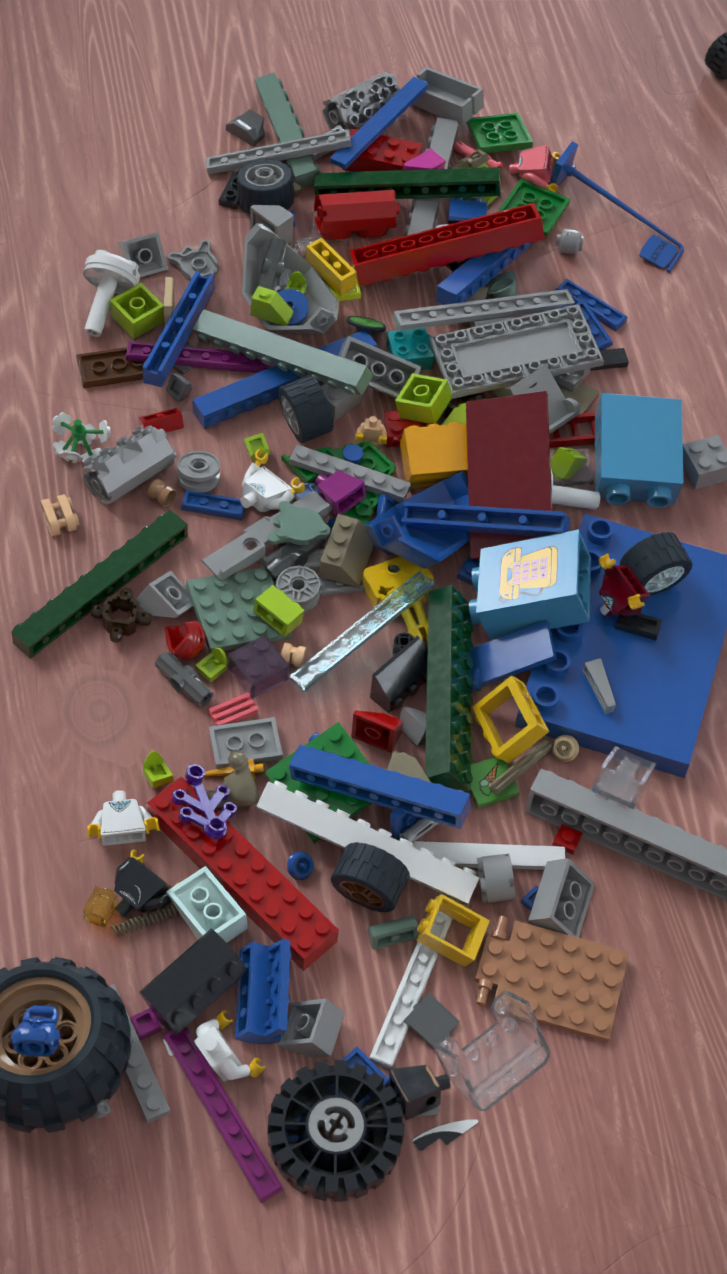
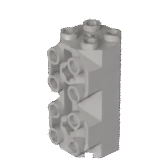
(359, 103)
(128, 464)

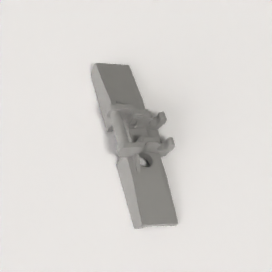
(236, 557)

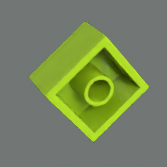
(137, 310)
(423, 398)

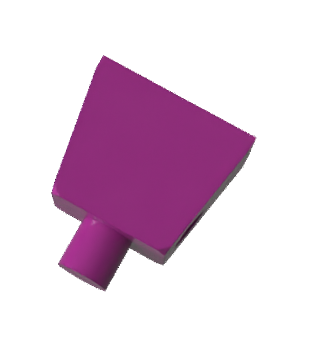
(340, 491)

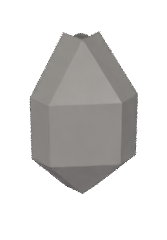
(321, 300)

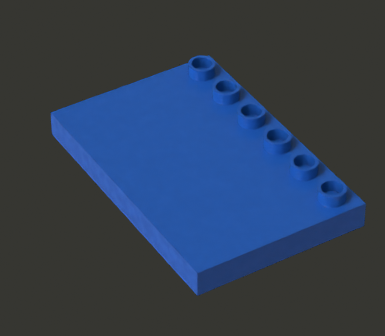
(656, 683)

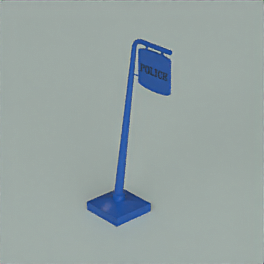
(655, 249)

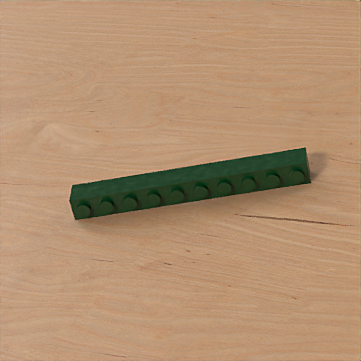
(415, 183)
(99, 584)

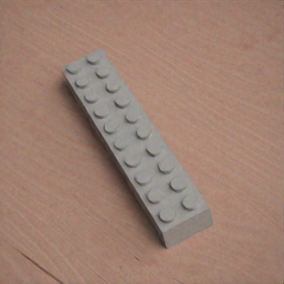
(630, 833)

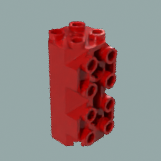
(363, 212)

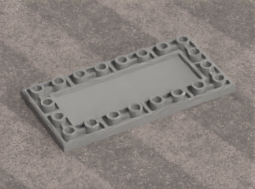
(512, 349)

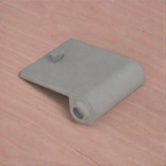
(559, 408)

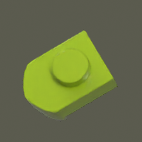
(297, 282)
(254, 443)
(213, 665)
(156, 770)

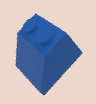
(464, 209)

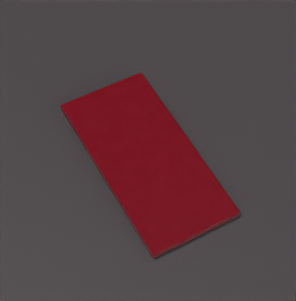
(508, 459)

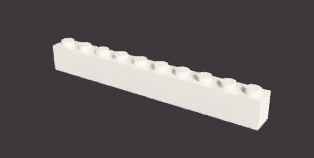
(341, 831)

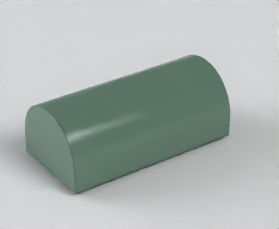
(392, 932)

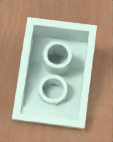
(208, 906)

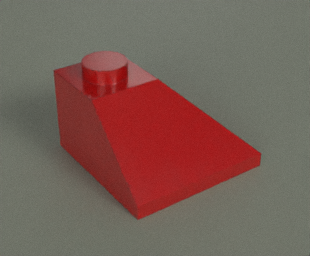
(376, 729)

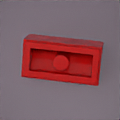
(166, 420)

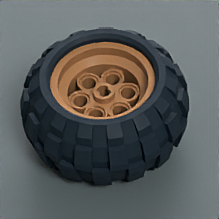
(91, 1060)

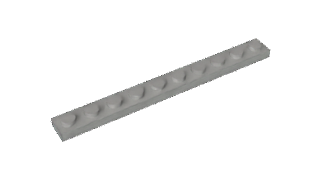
(481, 309)

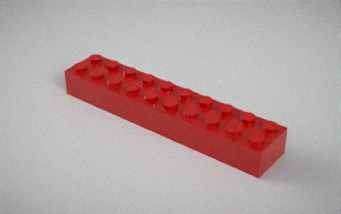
(447, 244)
(249, 879)

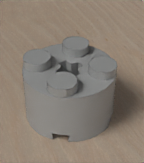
(496, 878)

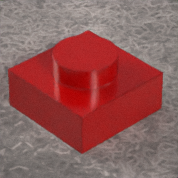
(567, 838)

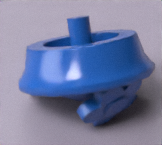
(300, 865)

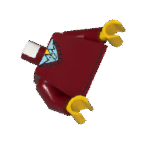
(621, 590)

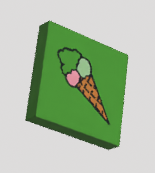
(483, 775)

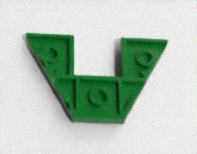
(372, 459)

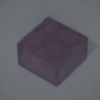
(258, 666)

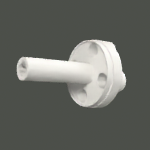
(111, 276)
(574, 497)

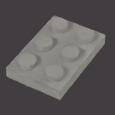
(255, 738)

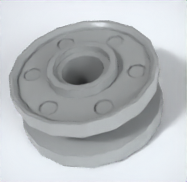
(198, 471)
(303, 579)

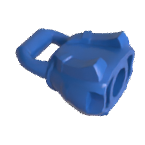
(37, 1034)

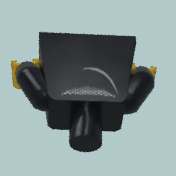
(139, 887)

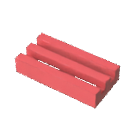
(232, 707)

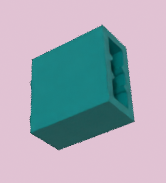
(411, 346)

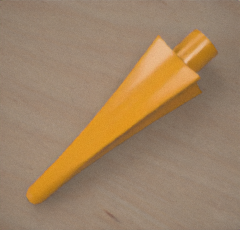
(225, 771)

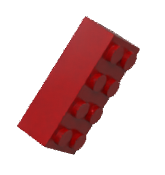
(385, 154)

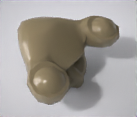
(240, 783)

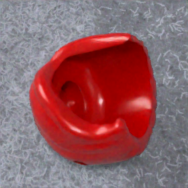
(185, 640)

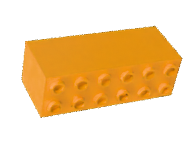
(433, 453)

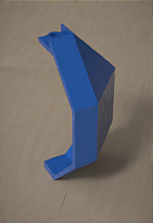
(417, 545)

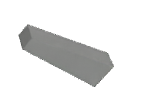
(598, 681)

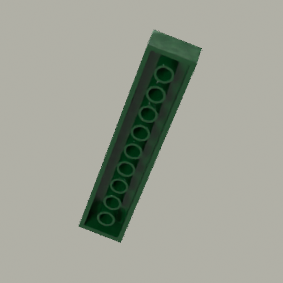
(449, 690)

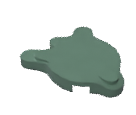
(297, 525)

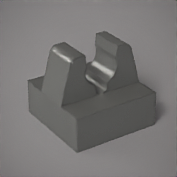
(179, 387)

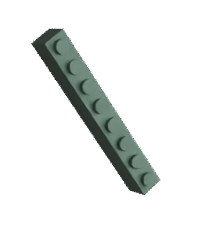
(285, 126)

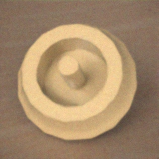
(565, 748)

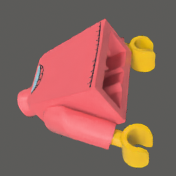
(536, 167)

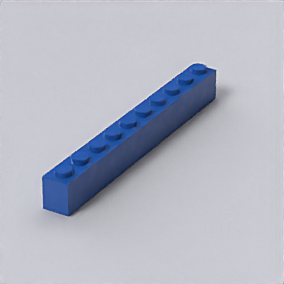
(254, 390)

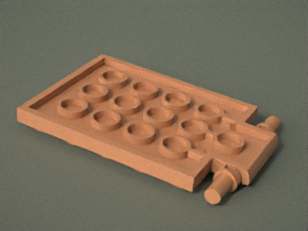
(563, 977)

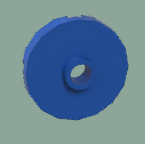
(299, 303)

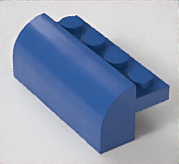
(263, 993)

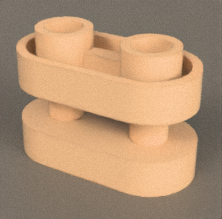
(64, 506)

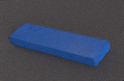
(604, 313)

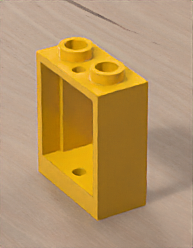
(463, 915)

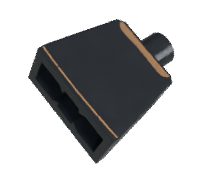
(417, 1089)

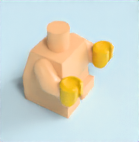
(372, 431)

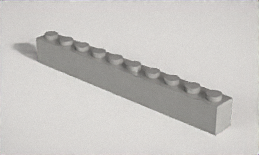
(426, 209)

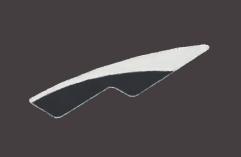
(445, 1132)

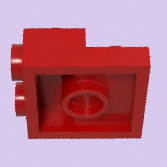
(395, 427)

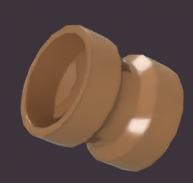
(164, 494)

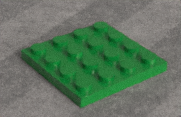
(331, 741)

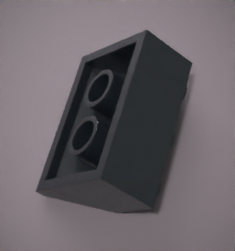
(400, 676)

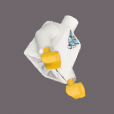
(264, 488)
(122, 821)
(219, 1052)

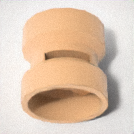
(294, 655)

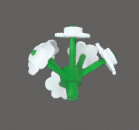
(80, 434)

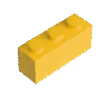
(331, 266)

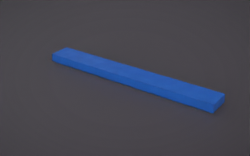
(379, 122)

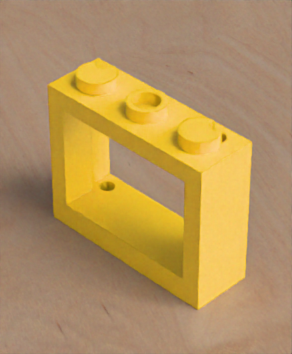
(526, 737)

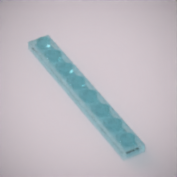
(362, 631)

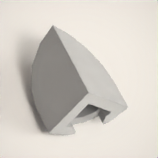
(414, 724)

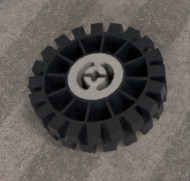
(335, 1166)

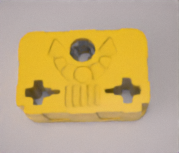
(388, 576)

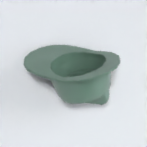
(503, 285)

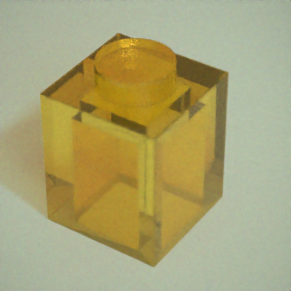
(100, 906)

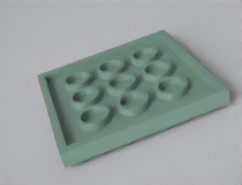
(227, 608)

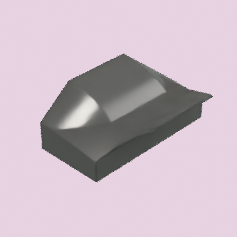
(247, 127)

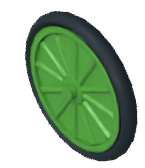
(366, 323)

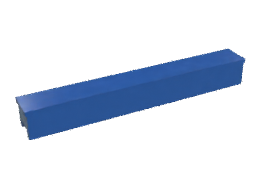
(178, 329)
(484, 519)

